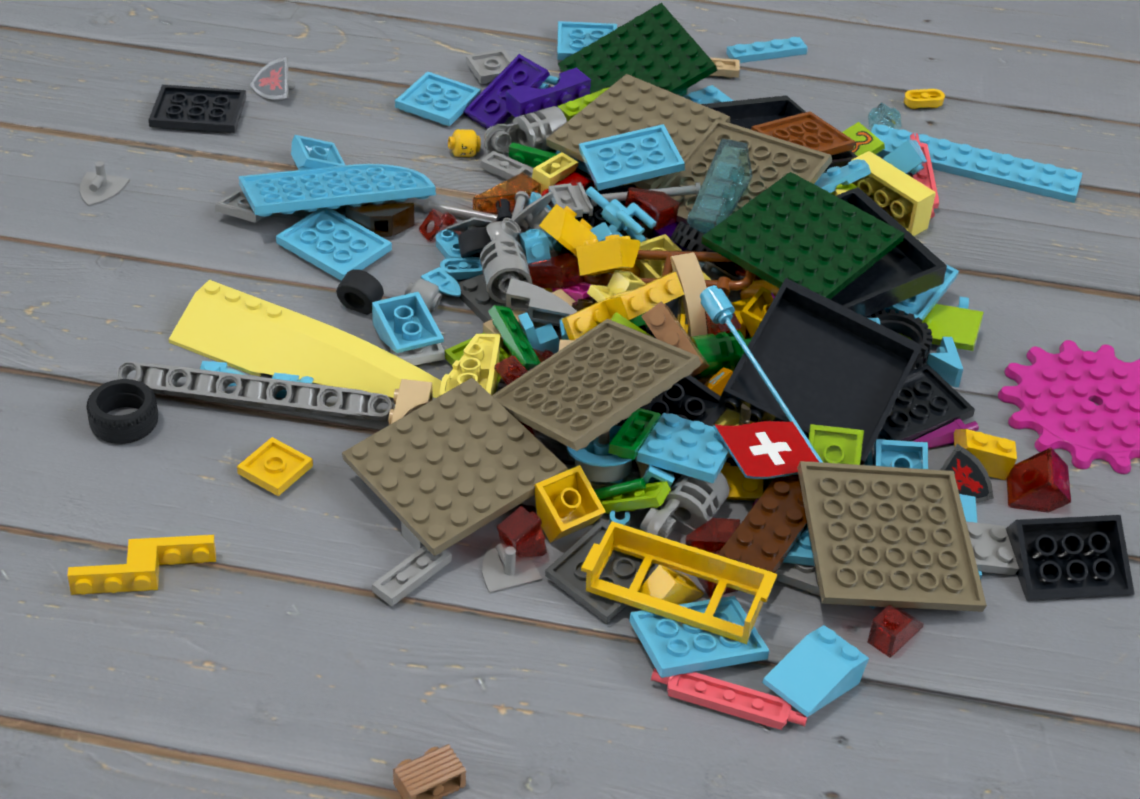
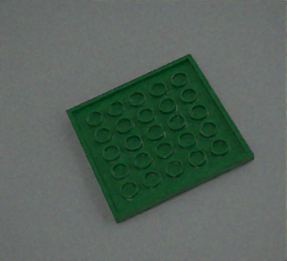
(648, 48)
(803, 236)

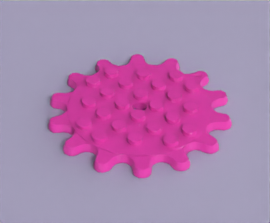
(1057, 403)

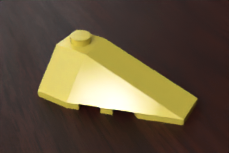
(476, 363)

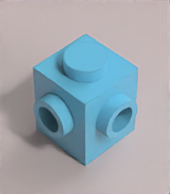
(536, 245)

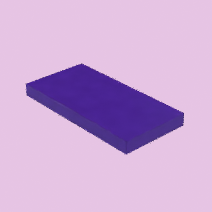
(490, 105)

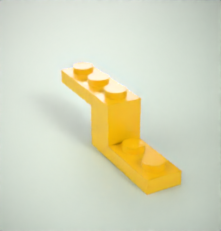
(627, 304)
(142, 564)

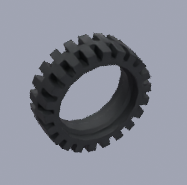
(691, 240)
(909, 327)

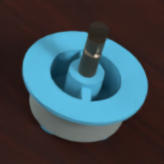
(598, 463)

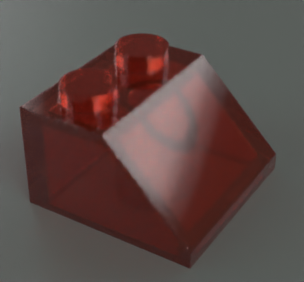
(1039, 483)

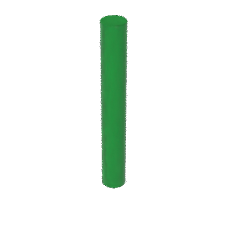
(621, 488)

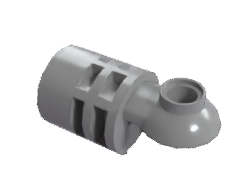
(526, 130)
(503, 259)
(686, 506)

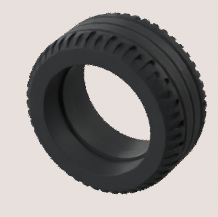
(122, 428)

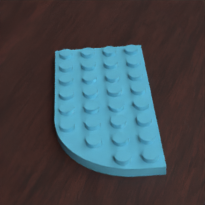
(333, 187)

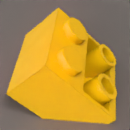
(607, 256)

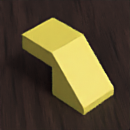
(619, 282)

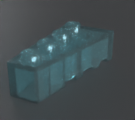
(722, 186)

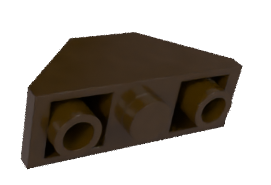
(383, 218)

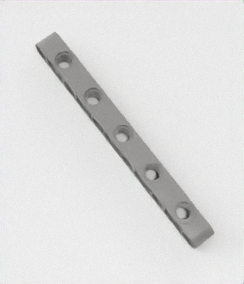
(258, 391)

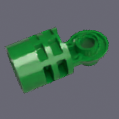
(719, 351)

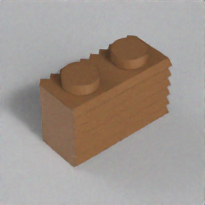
(430, 775)

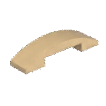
(693, 284)

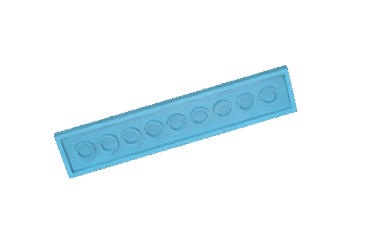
(989, 165)

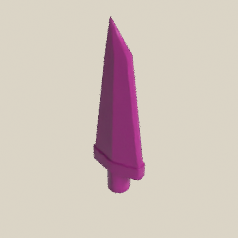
(945, 434)

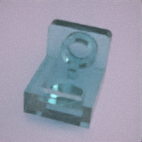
(886, 115)

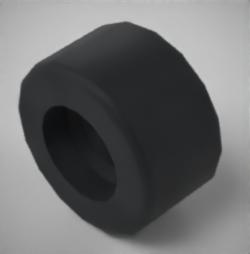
(473, 241)
(359, 290)

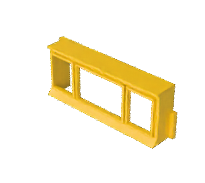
(683, 559)

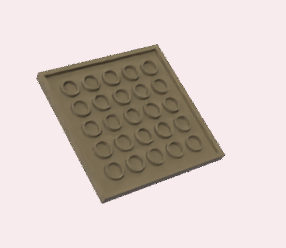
(632, 107)
(769, 160)
(595, 383)
(453, 465)
(889, 537)

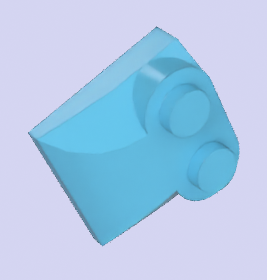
(314, 153)
(900, 454)

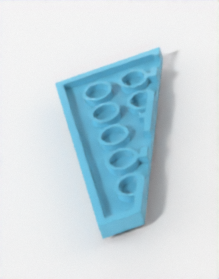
(845, 175)

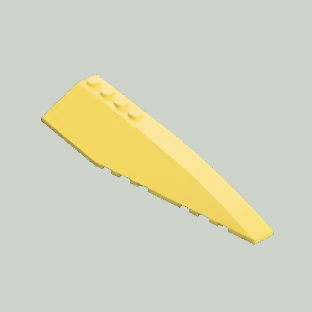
(273, 339)

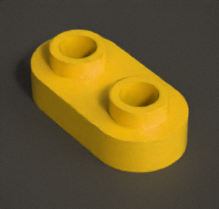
(924, 98)

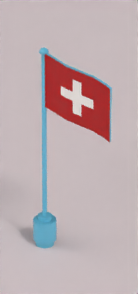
(764, 447)

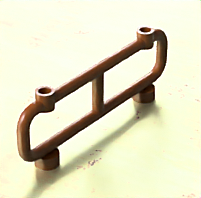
(722, 283)

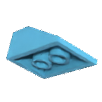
(405, 323)
(817, 671)

